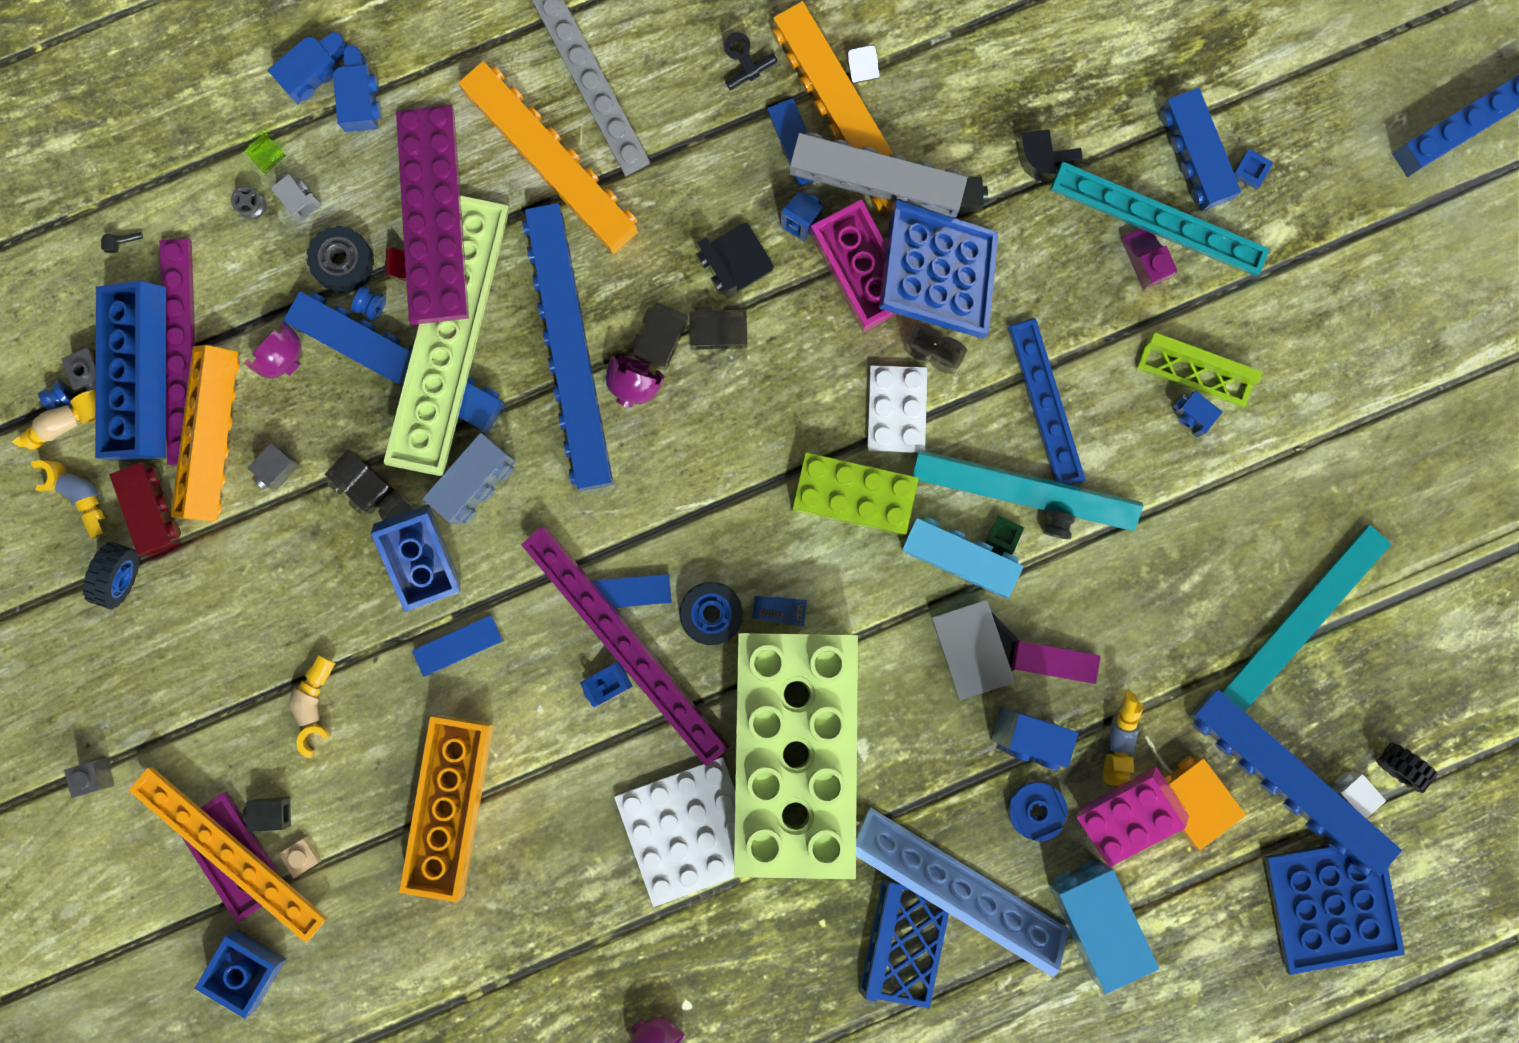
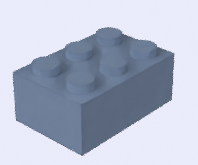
(470, 480)

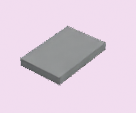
(973, 650)

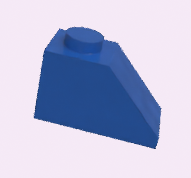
(801, 214)

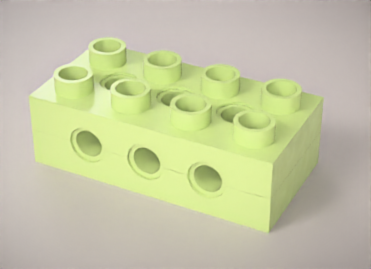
(827, 780)

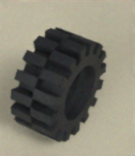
(1407, 767)

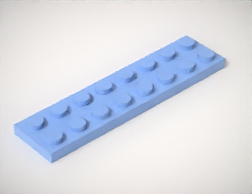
(961, 892)

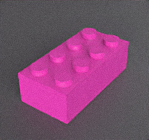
(855, 260)

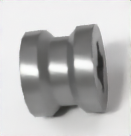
(243, 197)

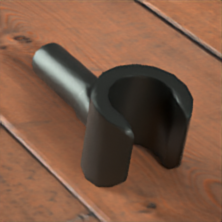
(110, 242)

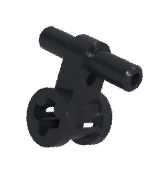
(750, 69)

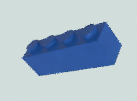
(1199, 149)

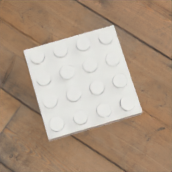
(682, 830)

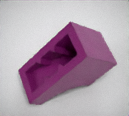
(1149, 258)

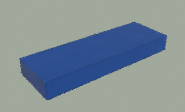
(787, 126)
(636, 590)
(457, 645)

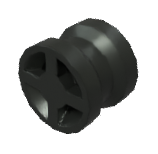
(1059, 525)

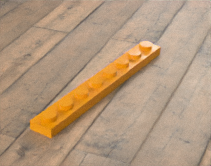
(228, 854)

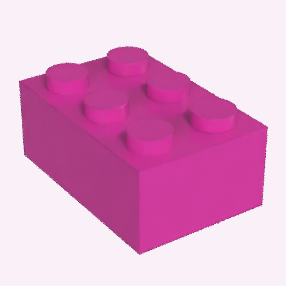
(1133, 816)

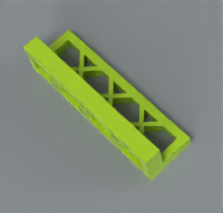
(1201, 359)

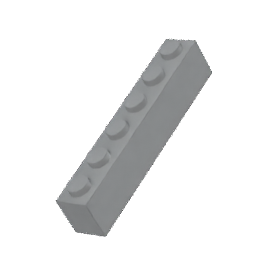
(878, 174)

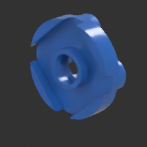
(1042, 795)

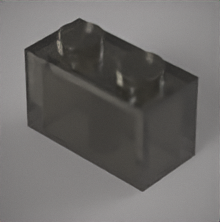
(660, 336)

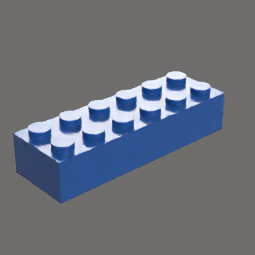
(130, 371)

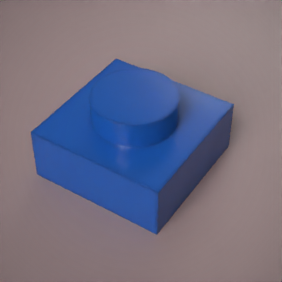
(1252, 169)

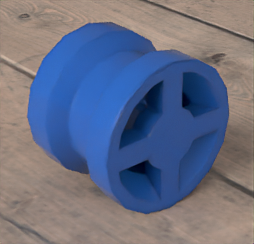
(368, 303)
(57, 396)

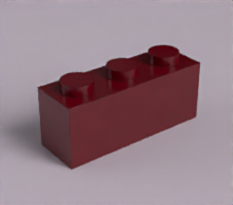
(145, 508)

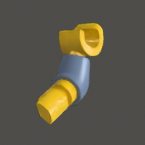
(76, 489)
(1123, 738)

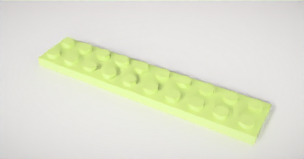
(445, 353)

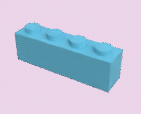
(962, 558)

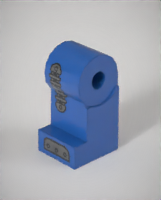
(779, 610)

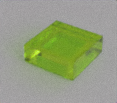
(265, 153)

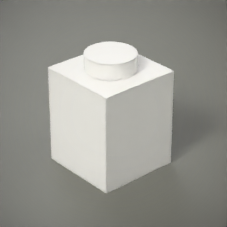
(1358, 793)

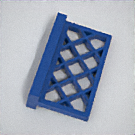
(881, 946)

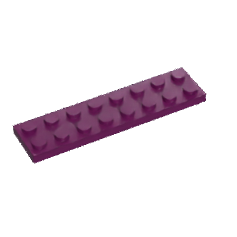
(432, 215)

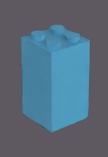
(1103, 925)

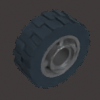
(328, 246)

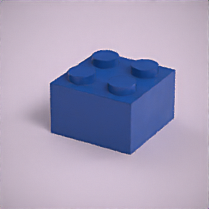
(240, 973)

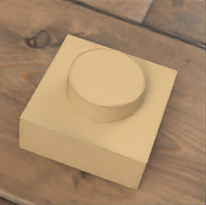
(300, 857)

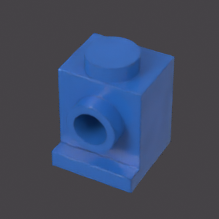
(1196, 412)

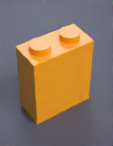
(1205, 800)

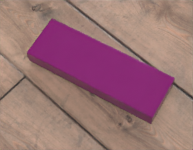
(1055, 662)

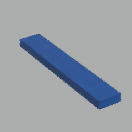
(1046, 402)

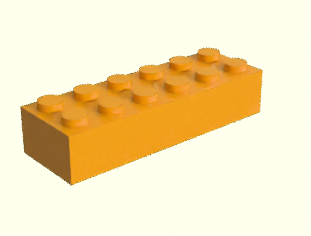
(446, 808)

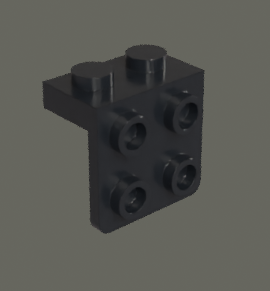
(734, 260)

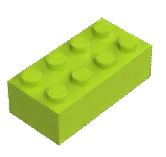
(855, 494)

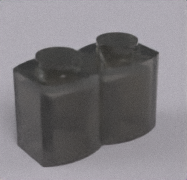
(718, 328)
(940, 351)
(358, 482)

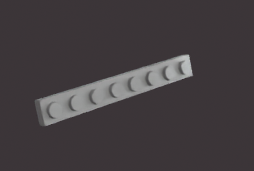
(592, 85)

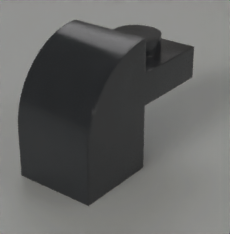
(1039, 158)

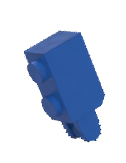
(308, 65)
(355, 93)

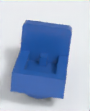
(605, 684)

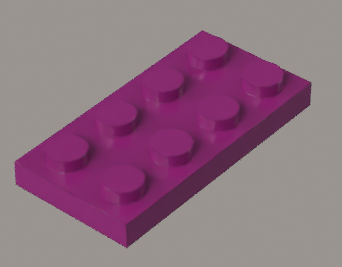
(227, 815)

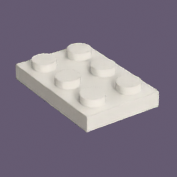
(897, 409)

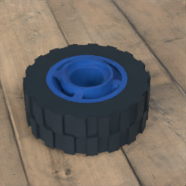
(110, 575)
(729, 613)

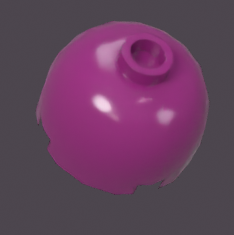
(277, 354)
(632, 381)
(656, 1031)

